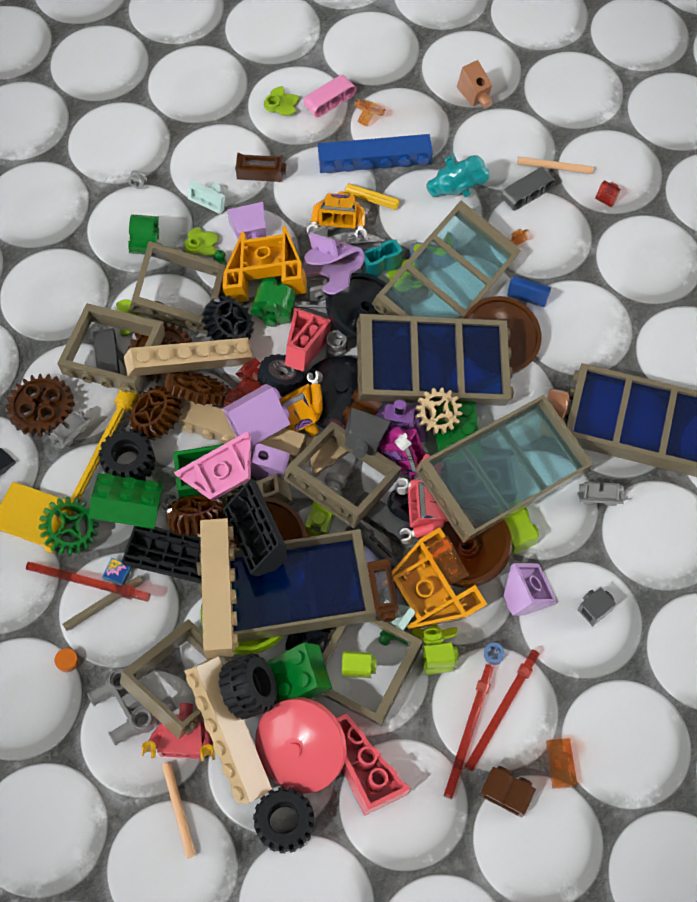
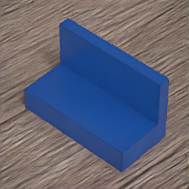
(528, 291)

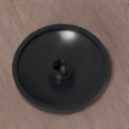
(351, 302)
(337, 386)

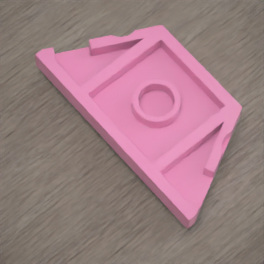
(220, 469)

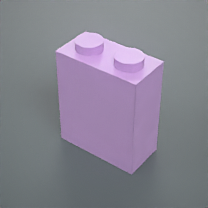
(257, 414)

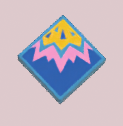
(116, 572)

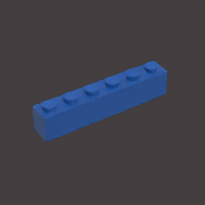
(375, 153)

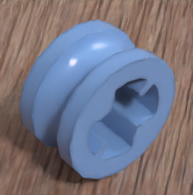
(498, 647)

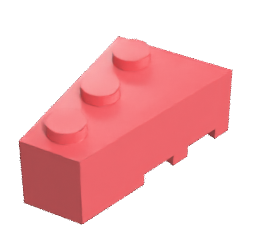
(305, 338)

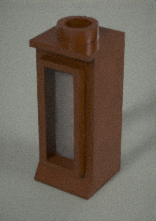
(260, 168)
(383, 590)

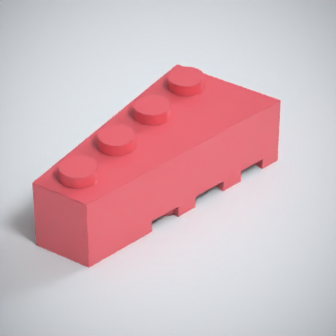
(367, 773)

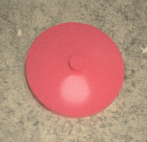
(301, 745)

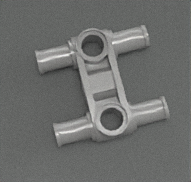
(132, 707)

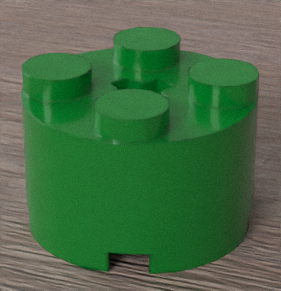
(142, 230)
(273, 303)

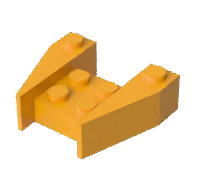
(263, 259)
(427, 589)

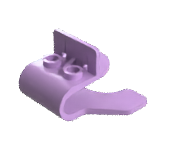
(334, 260)

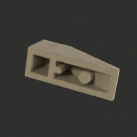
(271, 487)

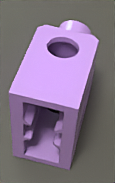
(248, 220)
(267, 461)

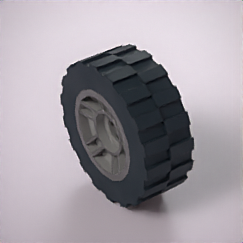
(278, 375)

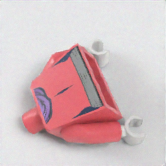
(423, 510)

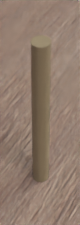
(98, 605)

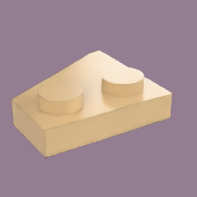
(325, 456)

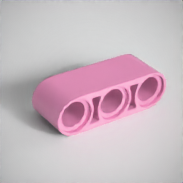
(329, 96)

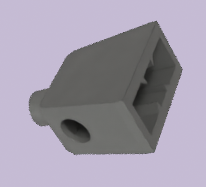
(364, 433)

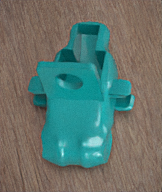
(458, 176)

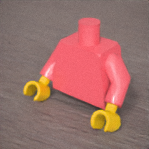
(192, 746)

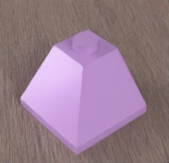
(527, 589)

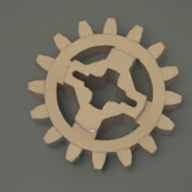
(431, 407)

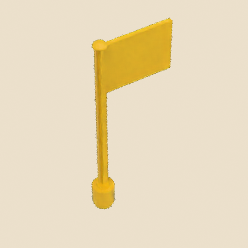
(25, 505)

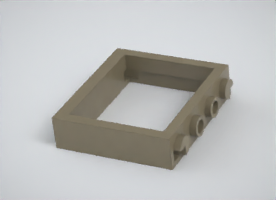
(168, 313)
(115, 319)
(327, 497)
(130, 676)
(397, 682)

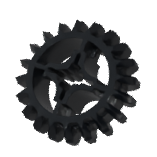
(232, 317)

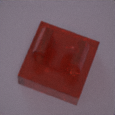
(608, 193)
(248, 369)

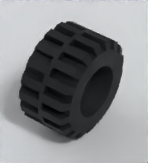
(127, 442)
(248, 686)
(274, 801)

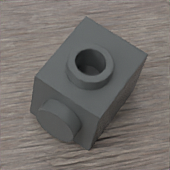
(596, 605)

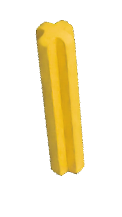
(372, 196)

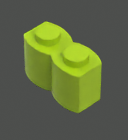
(439, 658)
(358, 664)

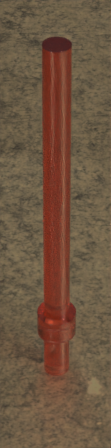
(125, 591)
(524, 672)
(482, 688)

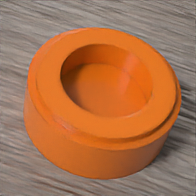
(66, 660)

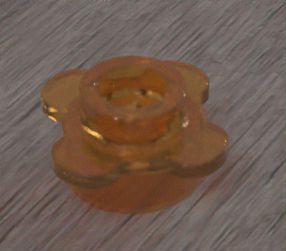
(519, 236)

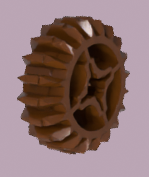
(155, 412)
(185, 514)

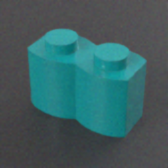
(382, 258)

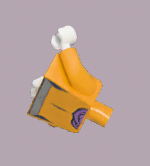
(338, 211)
(305, 406)

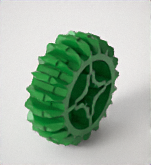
(53, 538)

